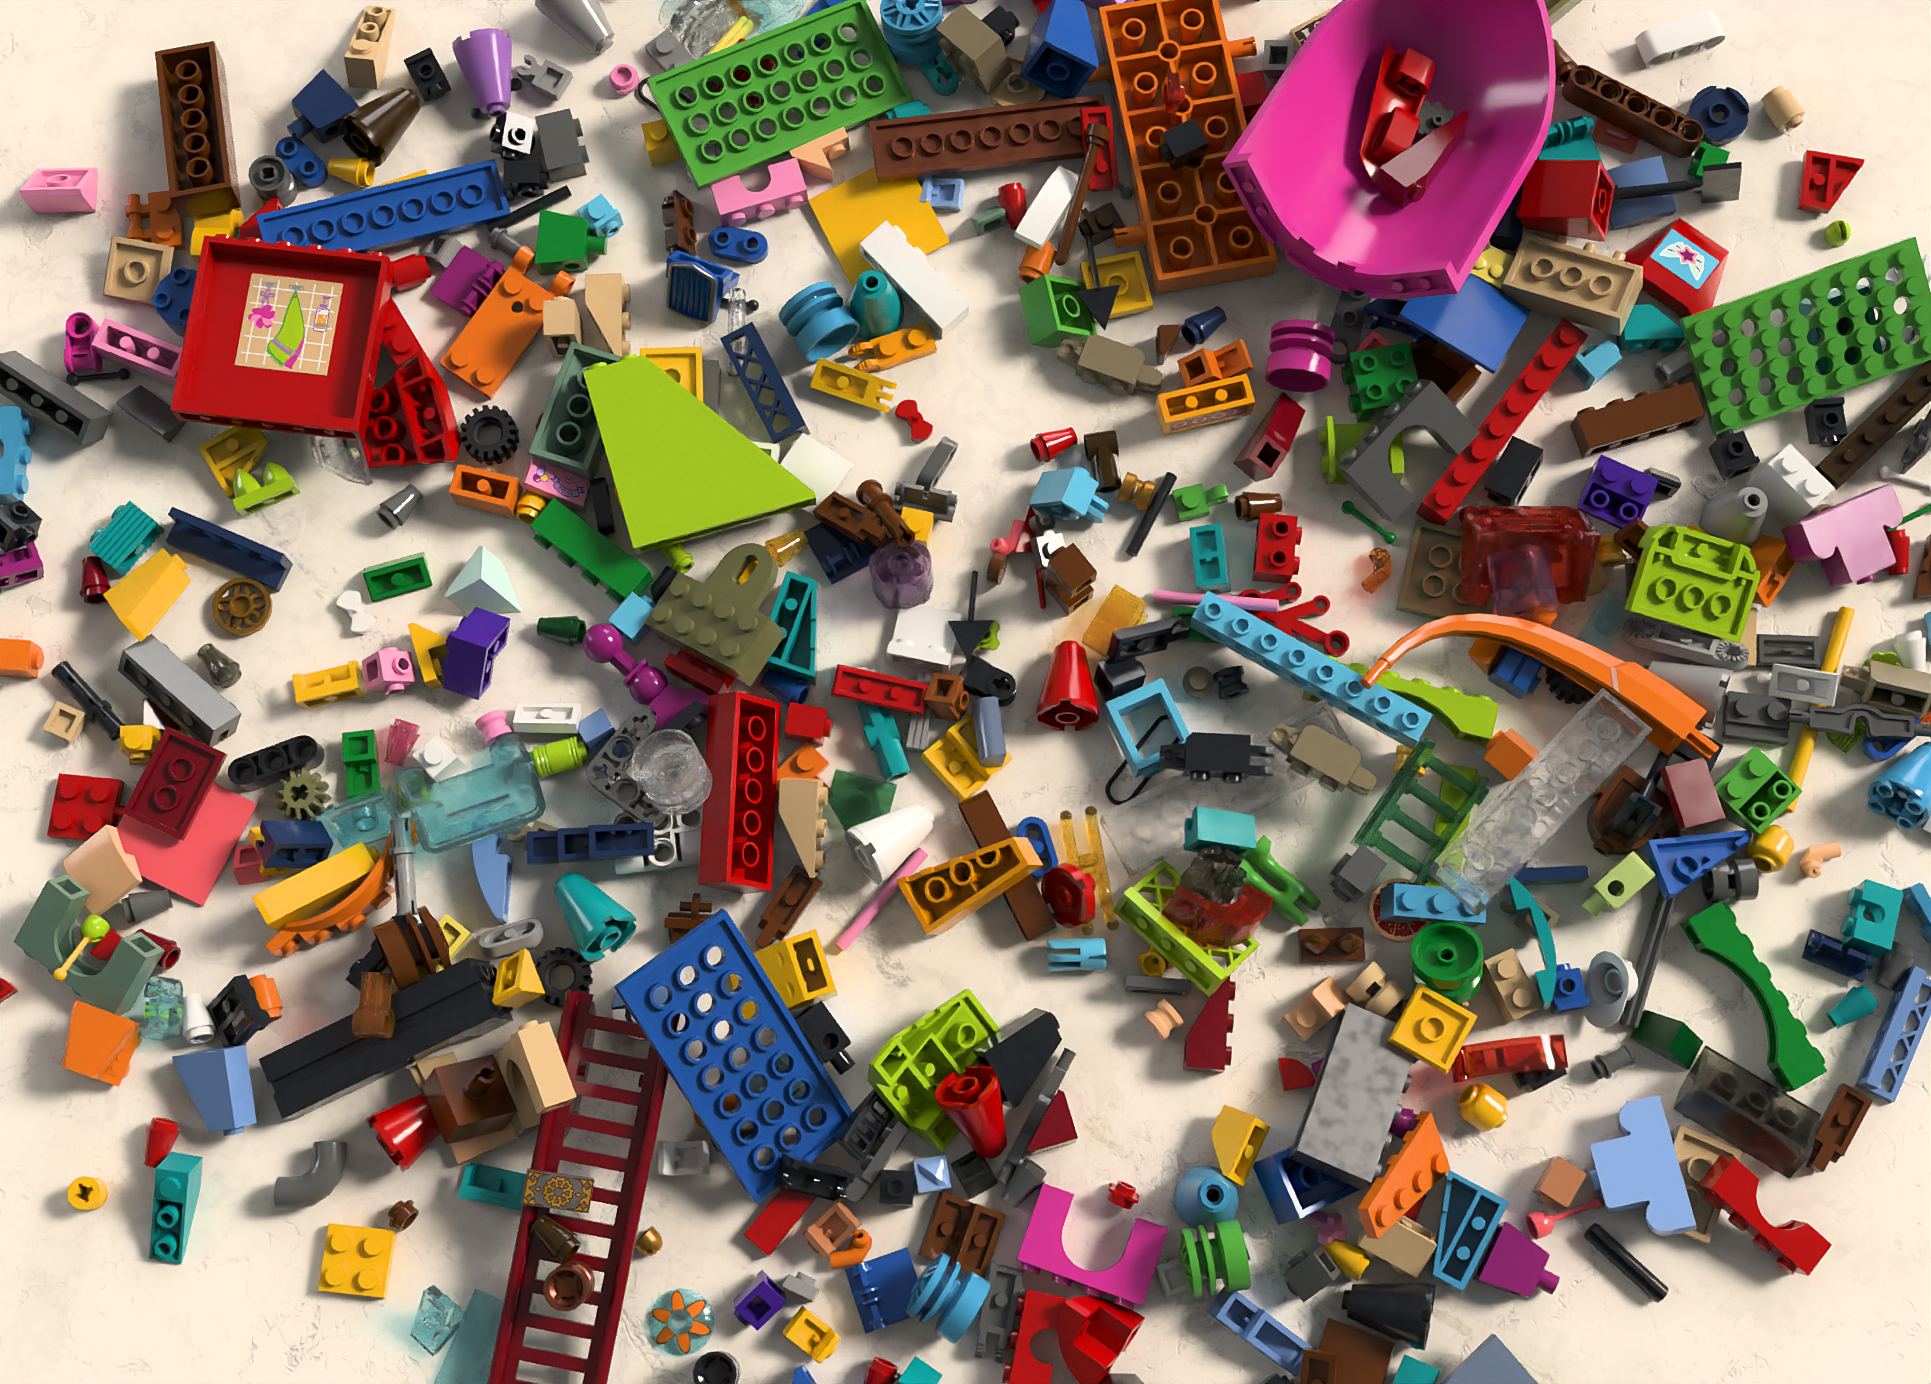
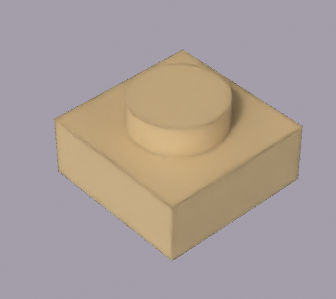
(65, 722)

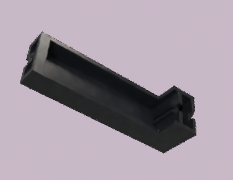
(426, 1019)

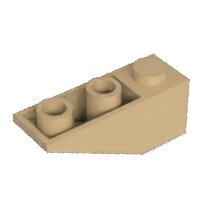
(369, 48)
(606, 305)
(801, 812)

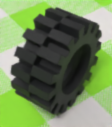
(481, 419)
(567, 957)

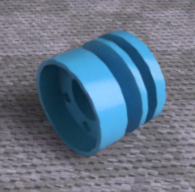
(911, 29)
(819, 321)
(947, 1297)

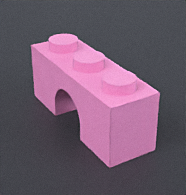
(738, 204)

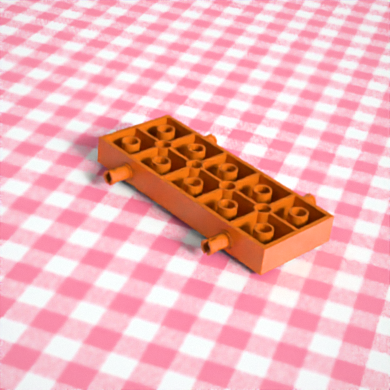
(1193, 215)

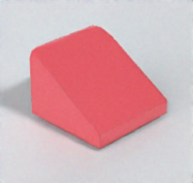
(247, 865)

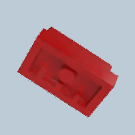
(698, 673)

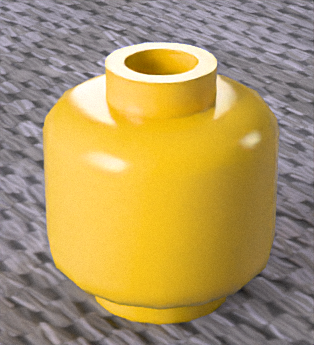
(1770, 849)
(1482, 1107)

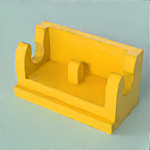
(328, 685)

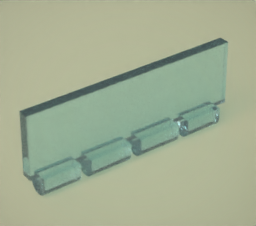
(473, 1342)

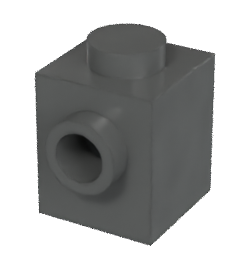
(1310, 1272)

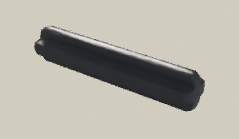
(1626, 1262)

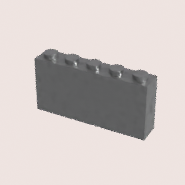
(1354, 1099)

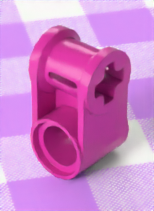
(78, 350)

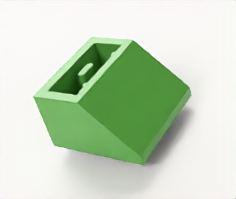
(1755, 792)

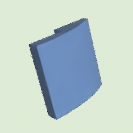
(1636, 210)

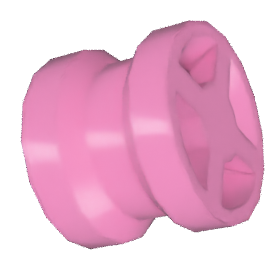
(493, 726)

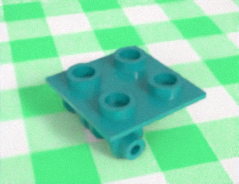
(1570, 141)

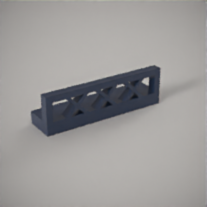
(777, 384)
(228, 549)

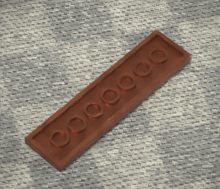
(979, 138)

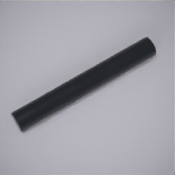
(531, 208)
(1151, 514)

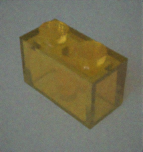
(1117, 612)

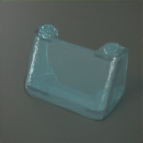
(475, 801)

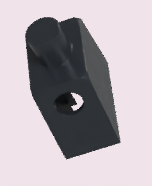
(818, 1022)

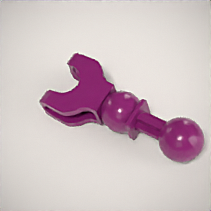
(645, 683)

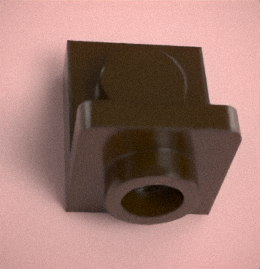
(1100, 223)

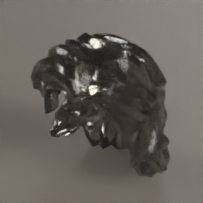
(1214, 874)

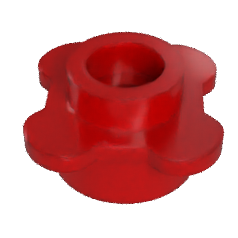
(1122, 1194)

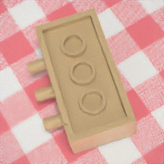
(1574, 283)

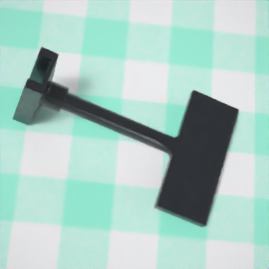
(1718, 184)
(1638, 810)

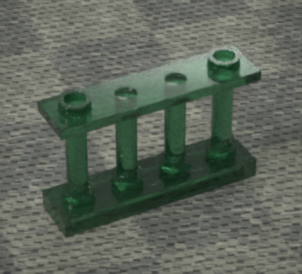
(1406, 783)

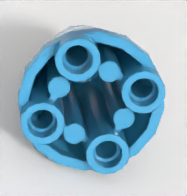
(1905, 789)
(1192, 1202)

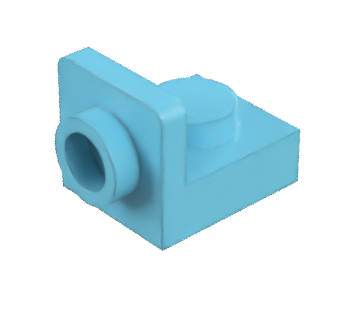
(602, 217)

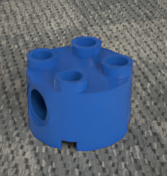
(174, 298)

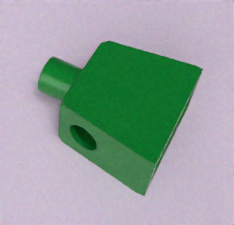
(565, 244)

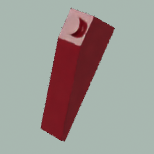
(1413, 170)

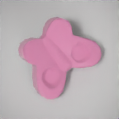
(1329, 1226)

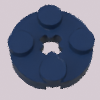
(1725, 100)

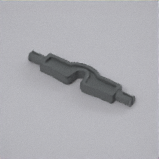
(1842, 722)
(1035, 1116)

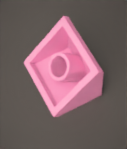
(61, 190)

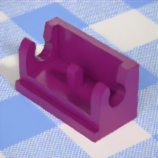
(20, 566)

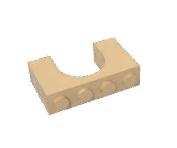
(534, 1074)

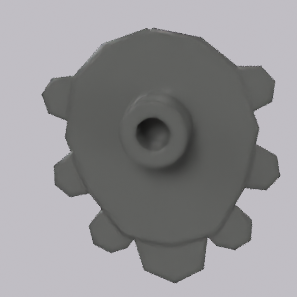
(1433, 117)

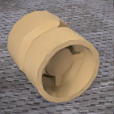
(1384, 998)

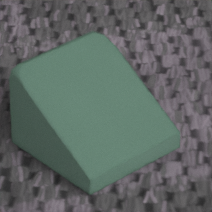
(989, 220)

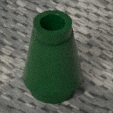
(564, 629)

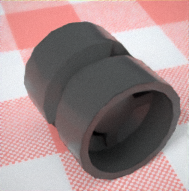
(273, 180)
(1732, 880)

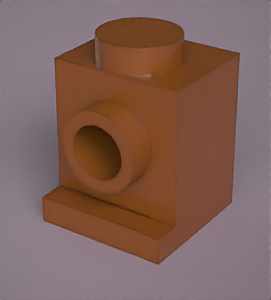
(954, 699)

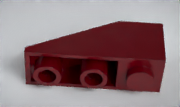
(1271, 439)
(1207, 1039)

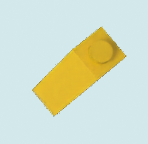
(148, 592)

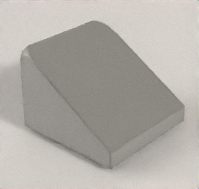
(442, 250)

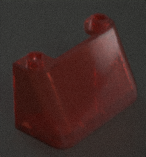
(1559, 529)

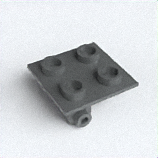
(1922, 441)

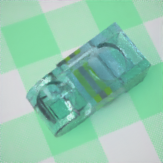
(162, 1009)

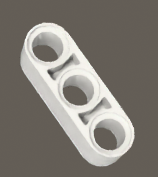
(1680, 38)

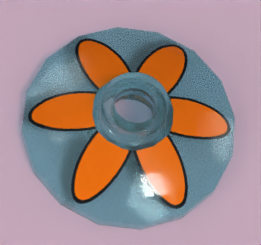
(698, 1321)

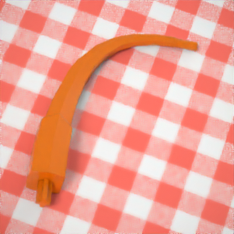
(1642, 692)

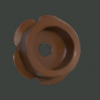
(402, 1215)

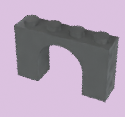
(1367, 462)

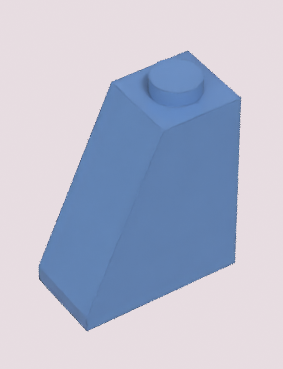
(219, 1087)

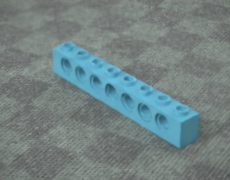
(1309, 670)

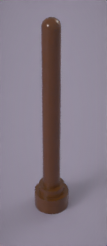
(1096, 136)

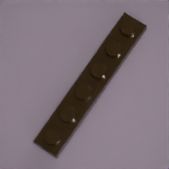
(1877, 428)

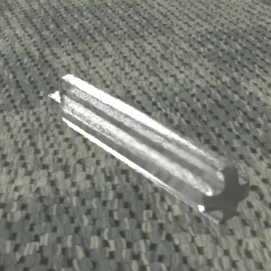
(736, 320)

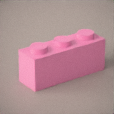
(138, 351)

